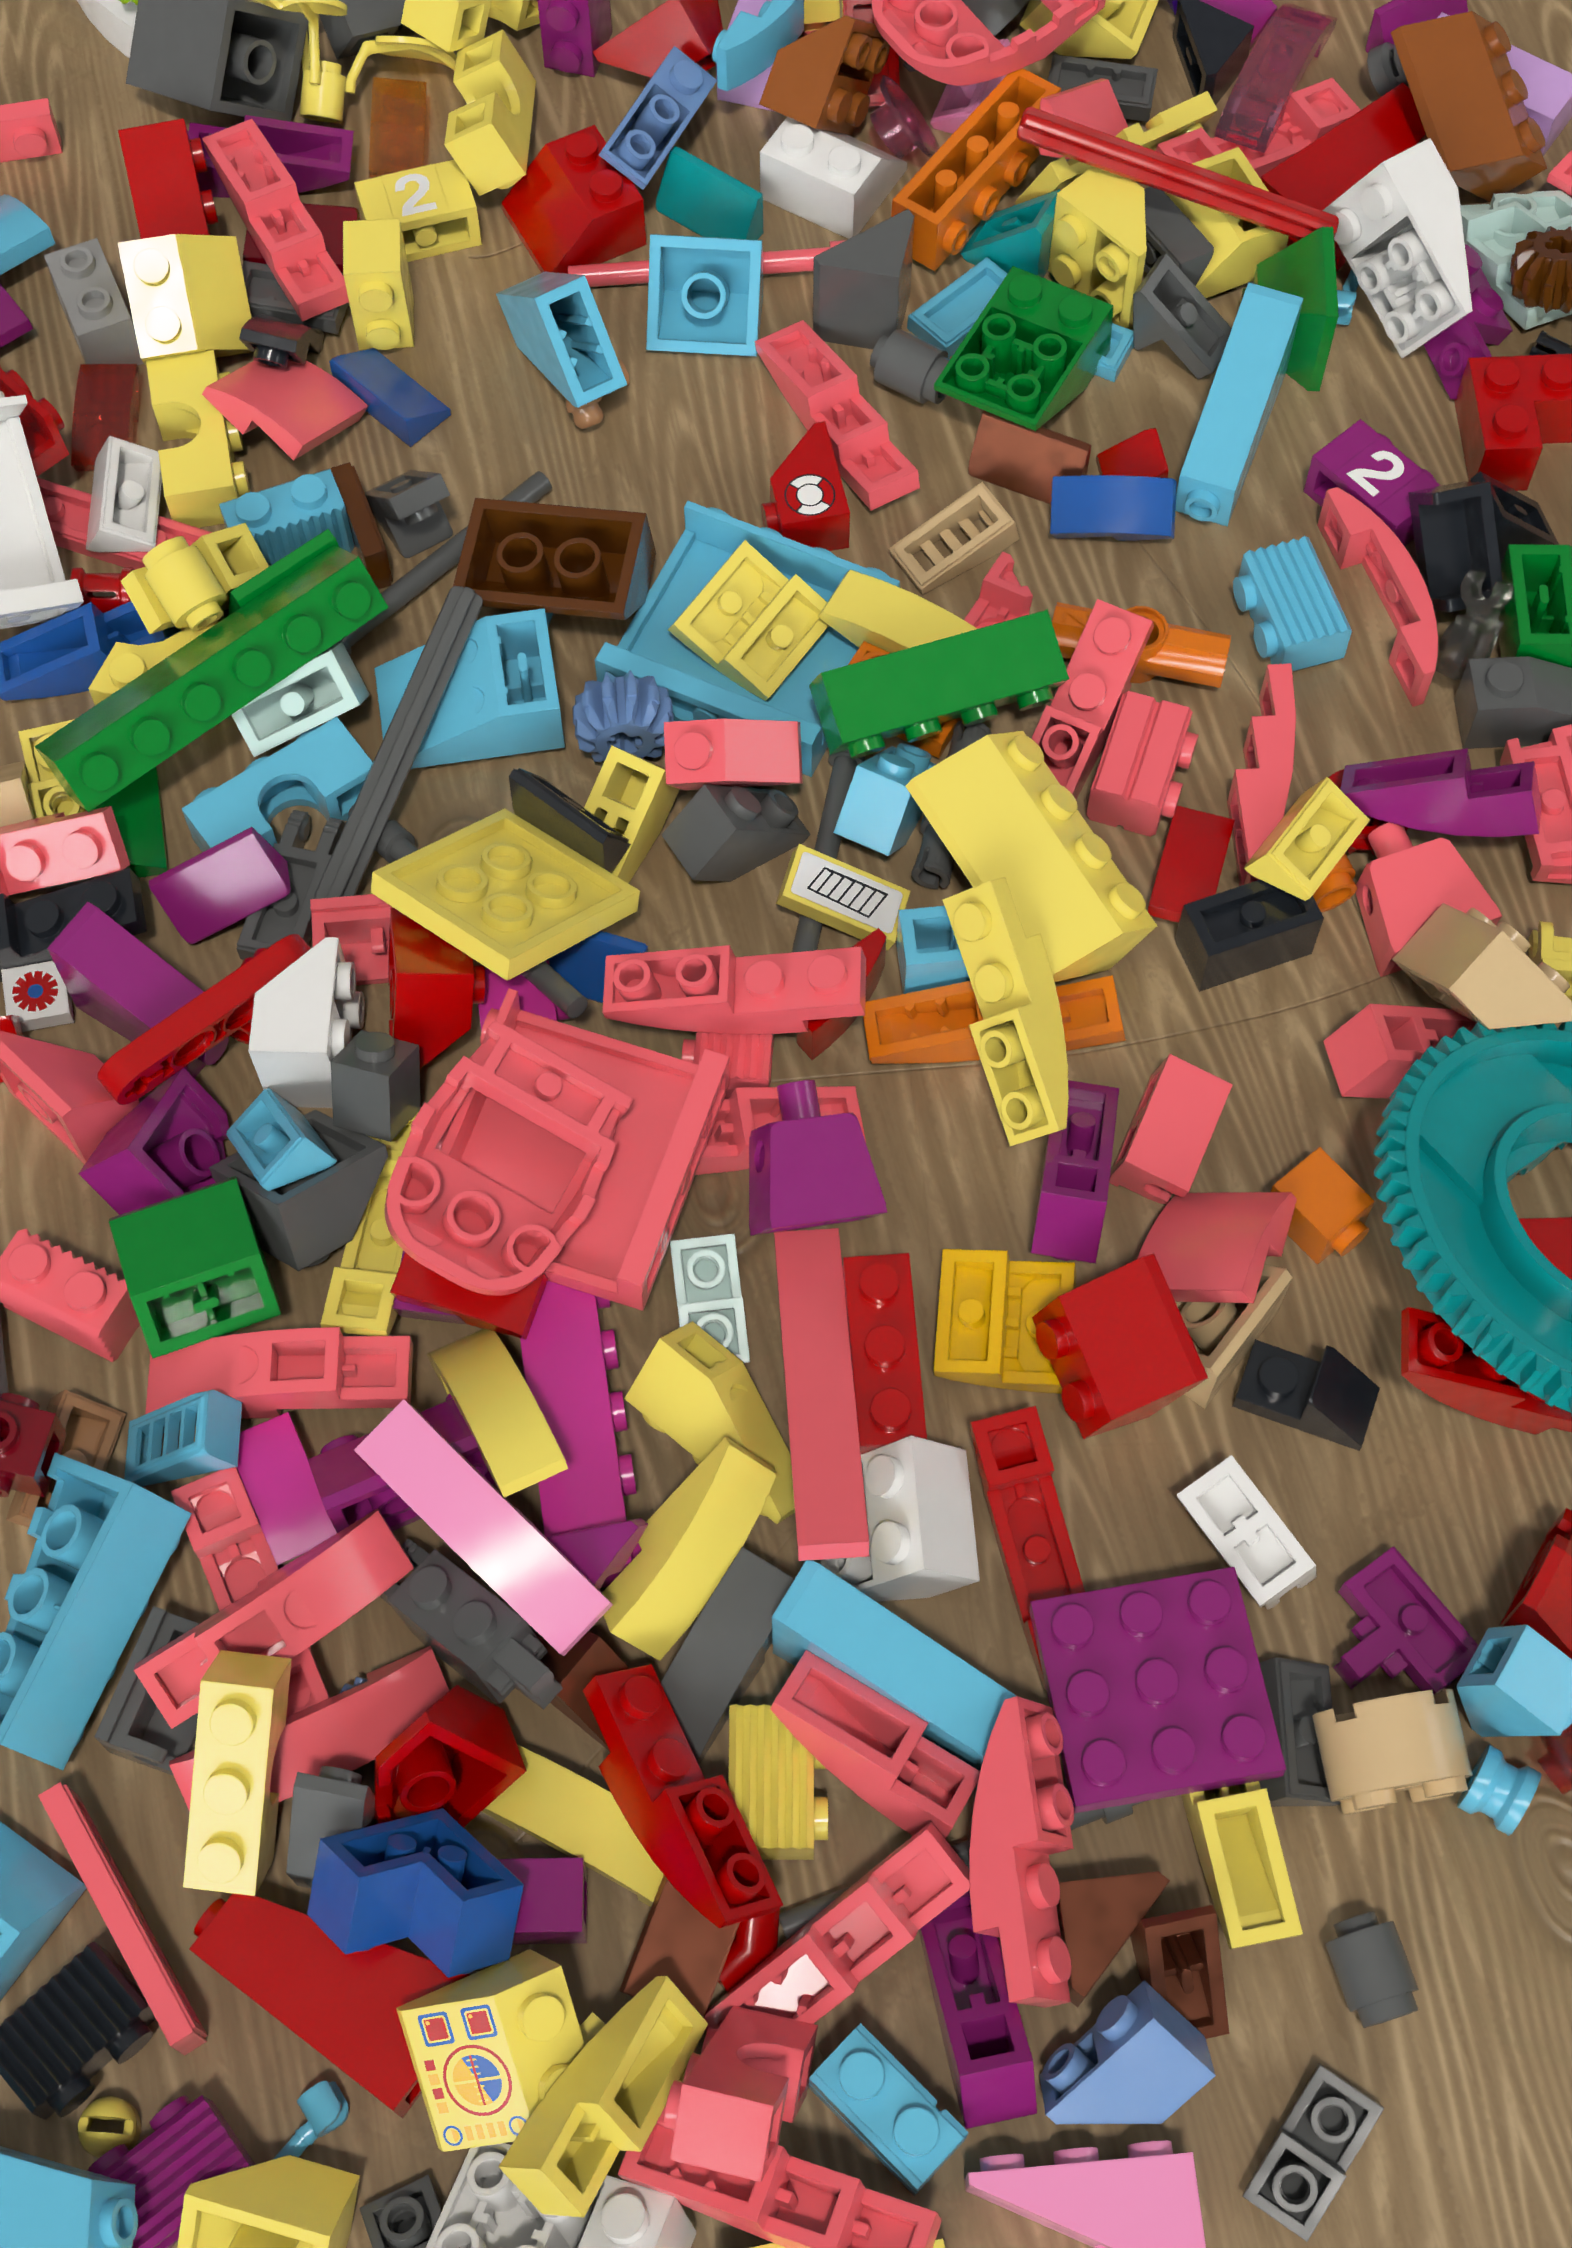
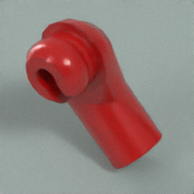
(752, 1945)

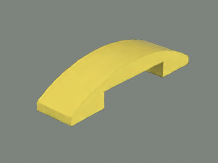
(361, 1287)
(498, 1410)
(578, 1822)

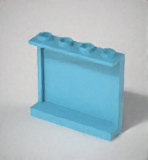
(692, 683)

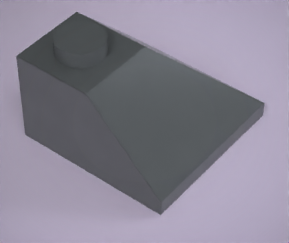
(320, 1211)

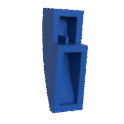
(68, 651)

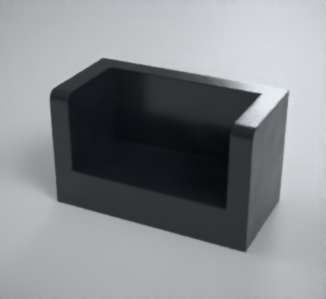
(1452, 536)
(1245, 932)

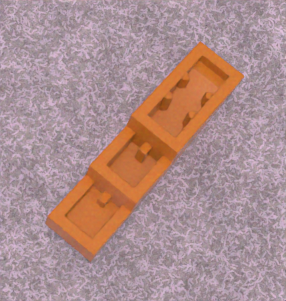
(936, 1022)

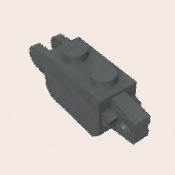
(471, 1629)

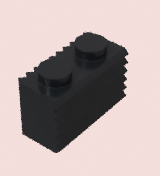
(72, 2032)

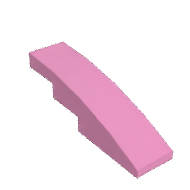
(483, 1527)

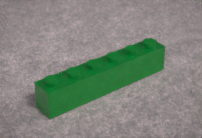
(212, 677)

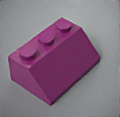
(354, 1489)

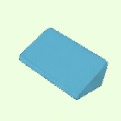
(278, 1142)

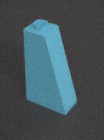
(1238, 404)
(890, 1657)
(62, 2205)

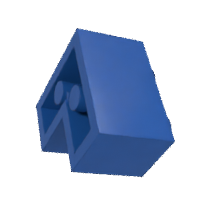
(417, 1882)

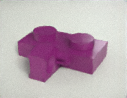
(1402, 1628)

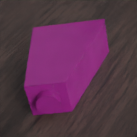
(121, 979)

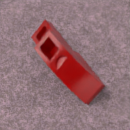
(1454, 1375)
(676, 1813)

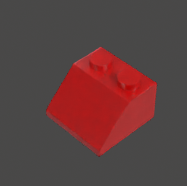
(575, 205)
(1118, 1347)

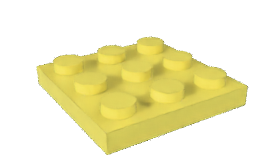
(505, 893)

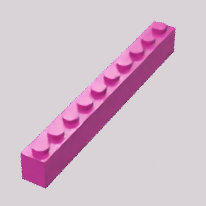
(568, 1374)

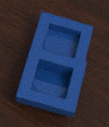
(1113, 506)

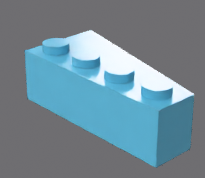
(78, 1603)

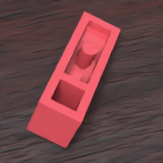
(1382, 1044)

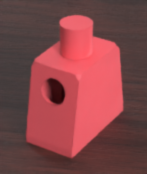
(1408, 886)

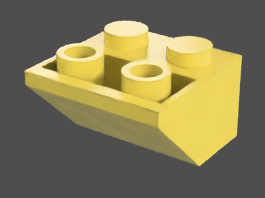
(1101, 239)
(1235, 241)

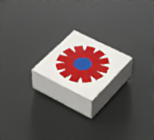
(37, 996)

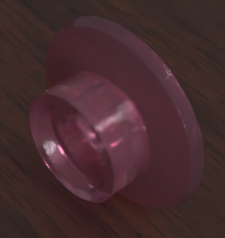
(901, 122)

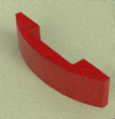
(1025, 1512)

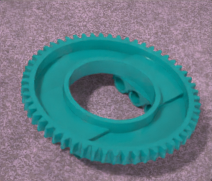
(1447, 1150)

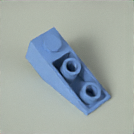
(657, 117)

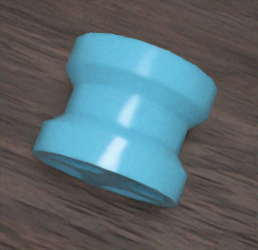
(1499, 1790)

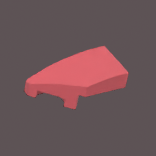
(1000, 596)

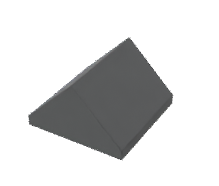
(864, 284)

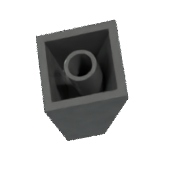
(219, 55)

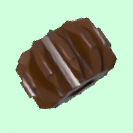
(1544, 270)

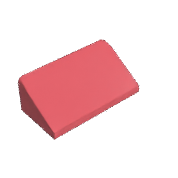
(1088, 105)

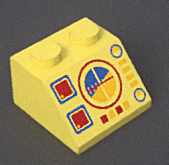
(491, 2048)

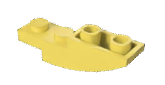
(1021, 1013)

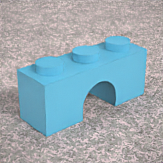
(316, 771)

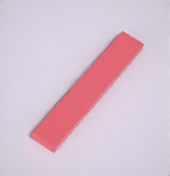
(820, 1397)

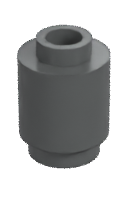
(909, 366)
(1372, 1969)

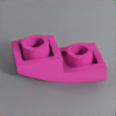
(282, 1488)

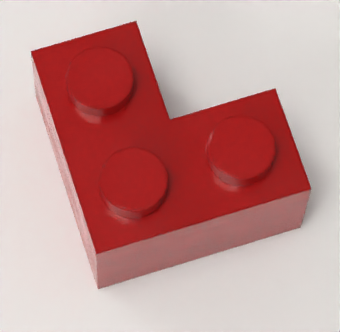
(1510, 410)

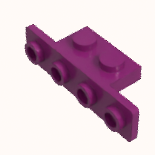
(1469, 335)

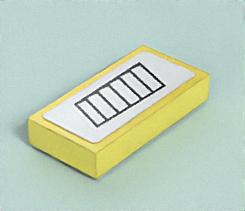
(841, 895)

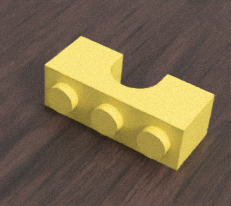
(464, 22)
(494, 128)
(205, 469)
(235, 1748)

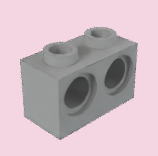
(93, 304)

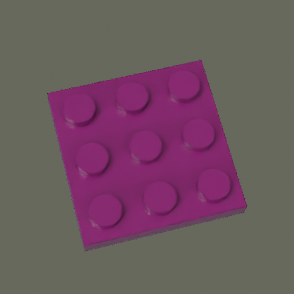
(1156, 1689)

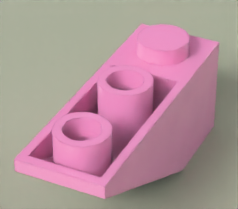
(1103, 2203)

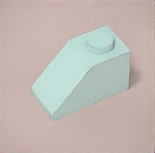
(302, 701)

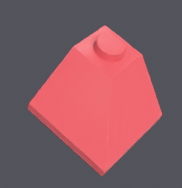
(61, 1091)

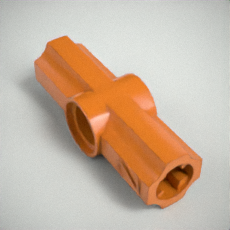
(1169, 652)

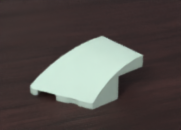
(1497, 228)

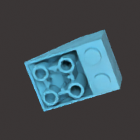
(496, 699)

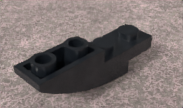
(35, 923)

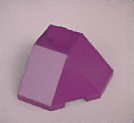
(160, 1147)

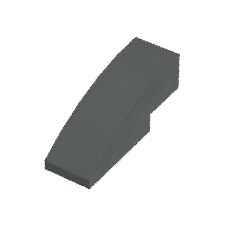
(724, 1649)

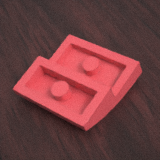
(291, 404)
(1218, 1243)

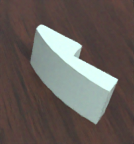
(711, 1289)

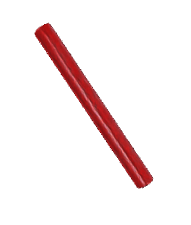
(1171, 175)

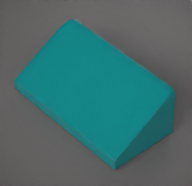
(708, 199)

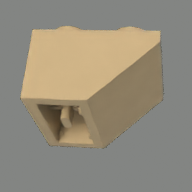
(1483, 971)

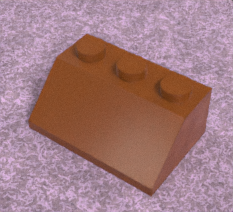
(1471, 101)

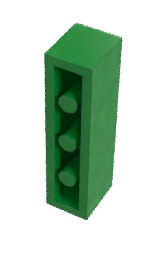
(939, 683)

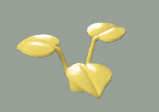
(322, 80)

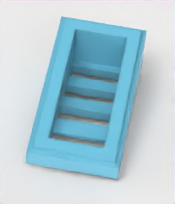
(215, 1444)

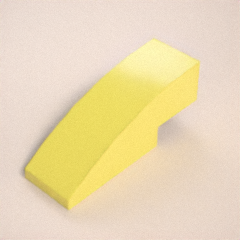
(887, 615)
(688, 1549)
(1243, 1863)
(604, 2101)

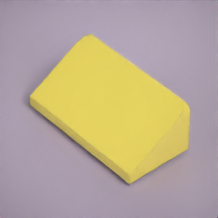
(1308, 841)

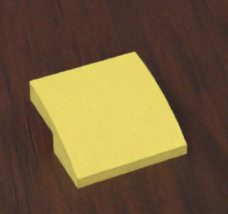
(752, 622)

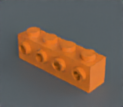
(972, 170)

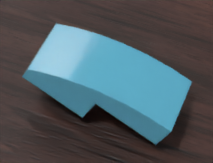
(754, 41)

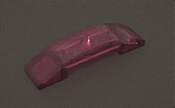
(1272, 74)

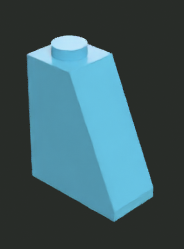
(563, 335)

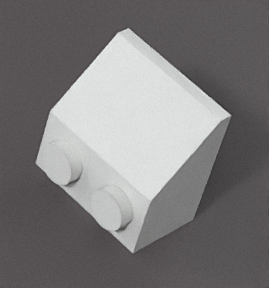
(826, 176)

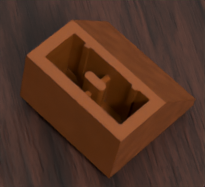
(827, 75)

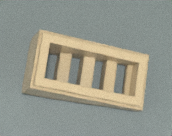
(958, 515)

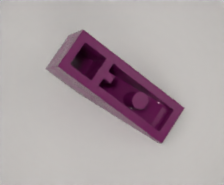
(1077, 1176)
(977, 2022)

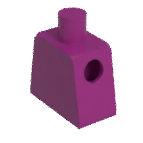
(809, 1167)

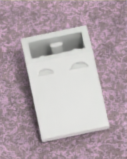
(1407, 245)
(493, 2213)

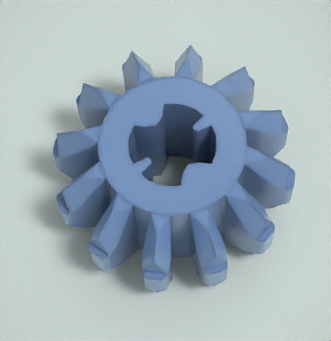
(622, 714)

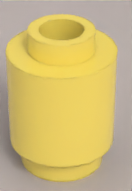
(184, 584)

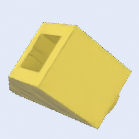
(705, 1393)

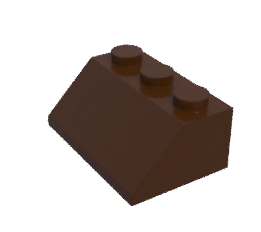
(557, 558)

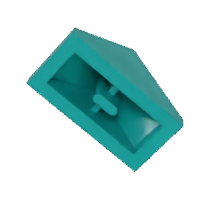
(1016, 236)

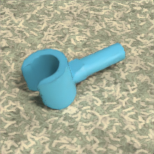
(1347, 299)
(325, 2111)

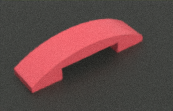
(1306, 118)
(1359, 537)
(238, 1557)
(348, 1726)

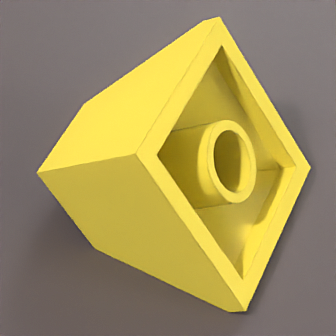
(271, 2206)

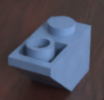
(1129, 2066)

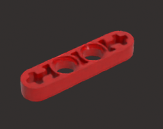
(196, 1025)

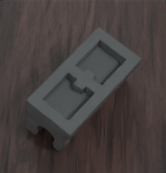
(132, 1720)

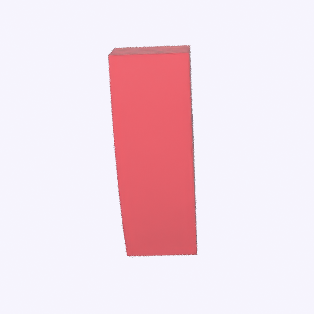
(874, 1747)

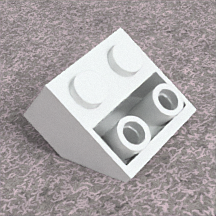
(304, 1023)
(915, 1522)

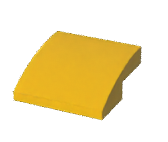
(987, 1319)

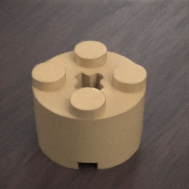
(1393, 1747)

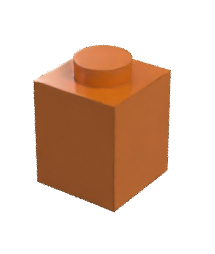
(1328, 1207)

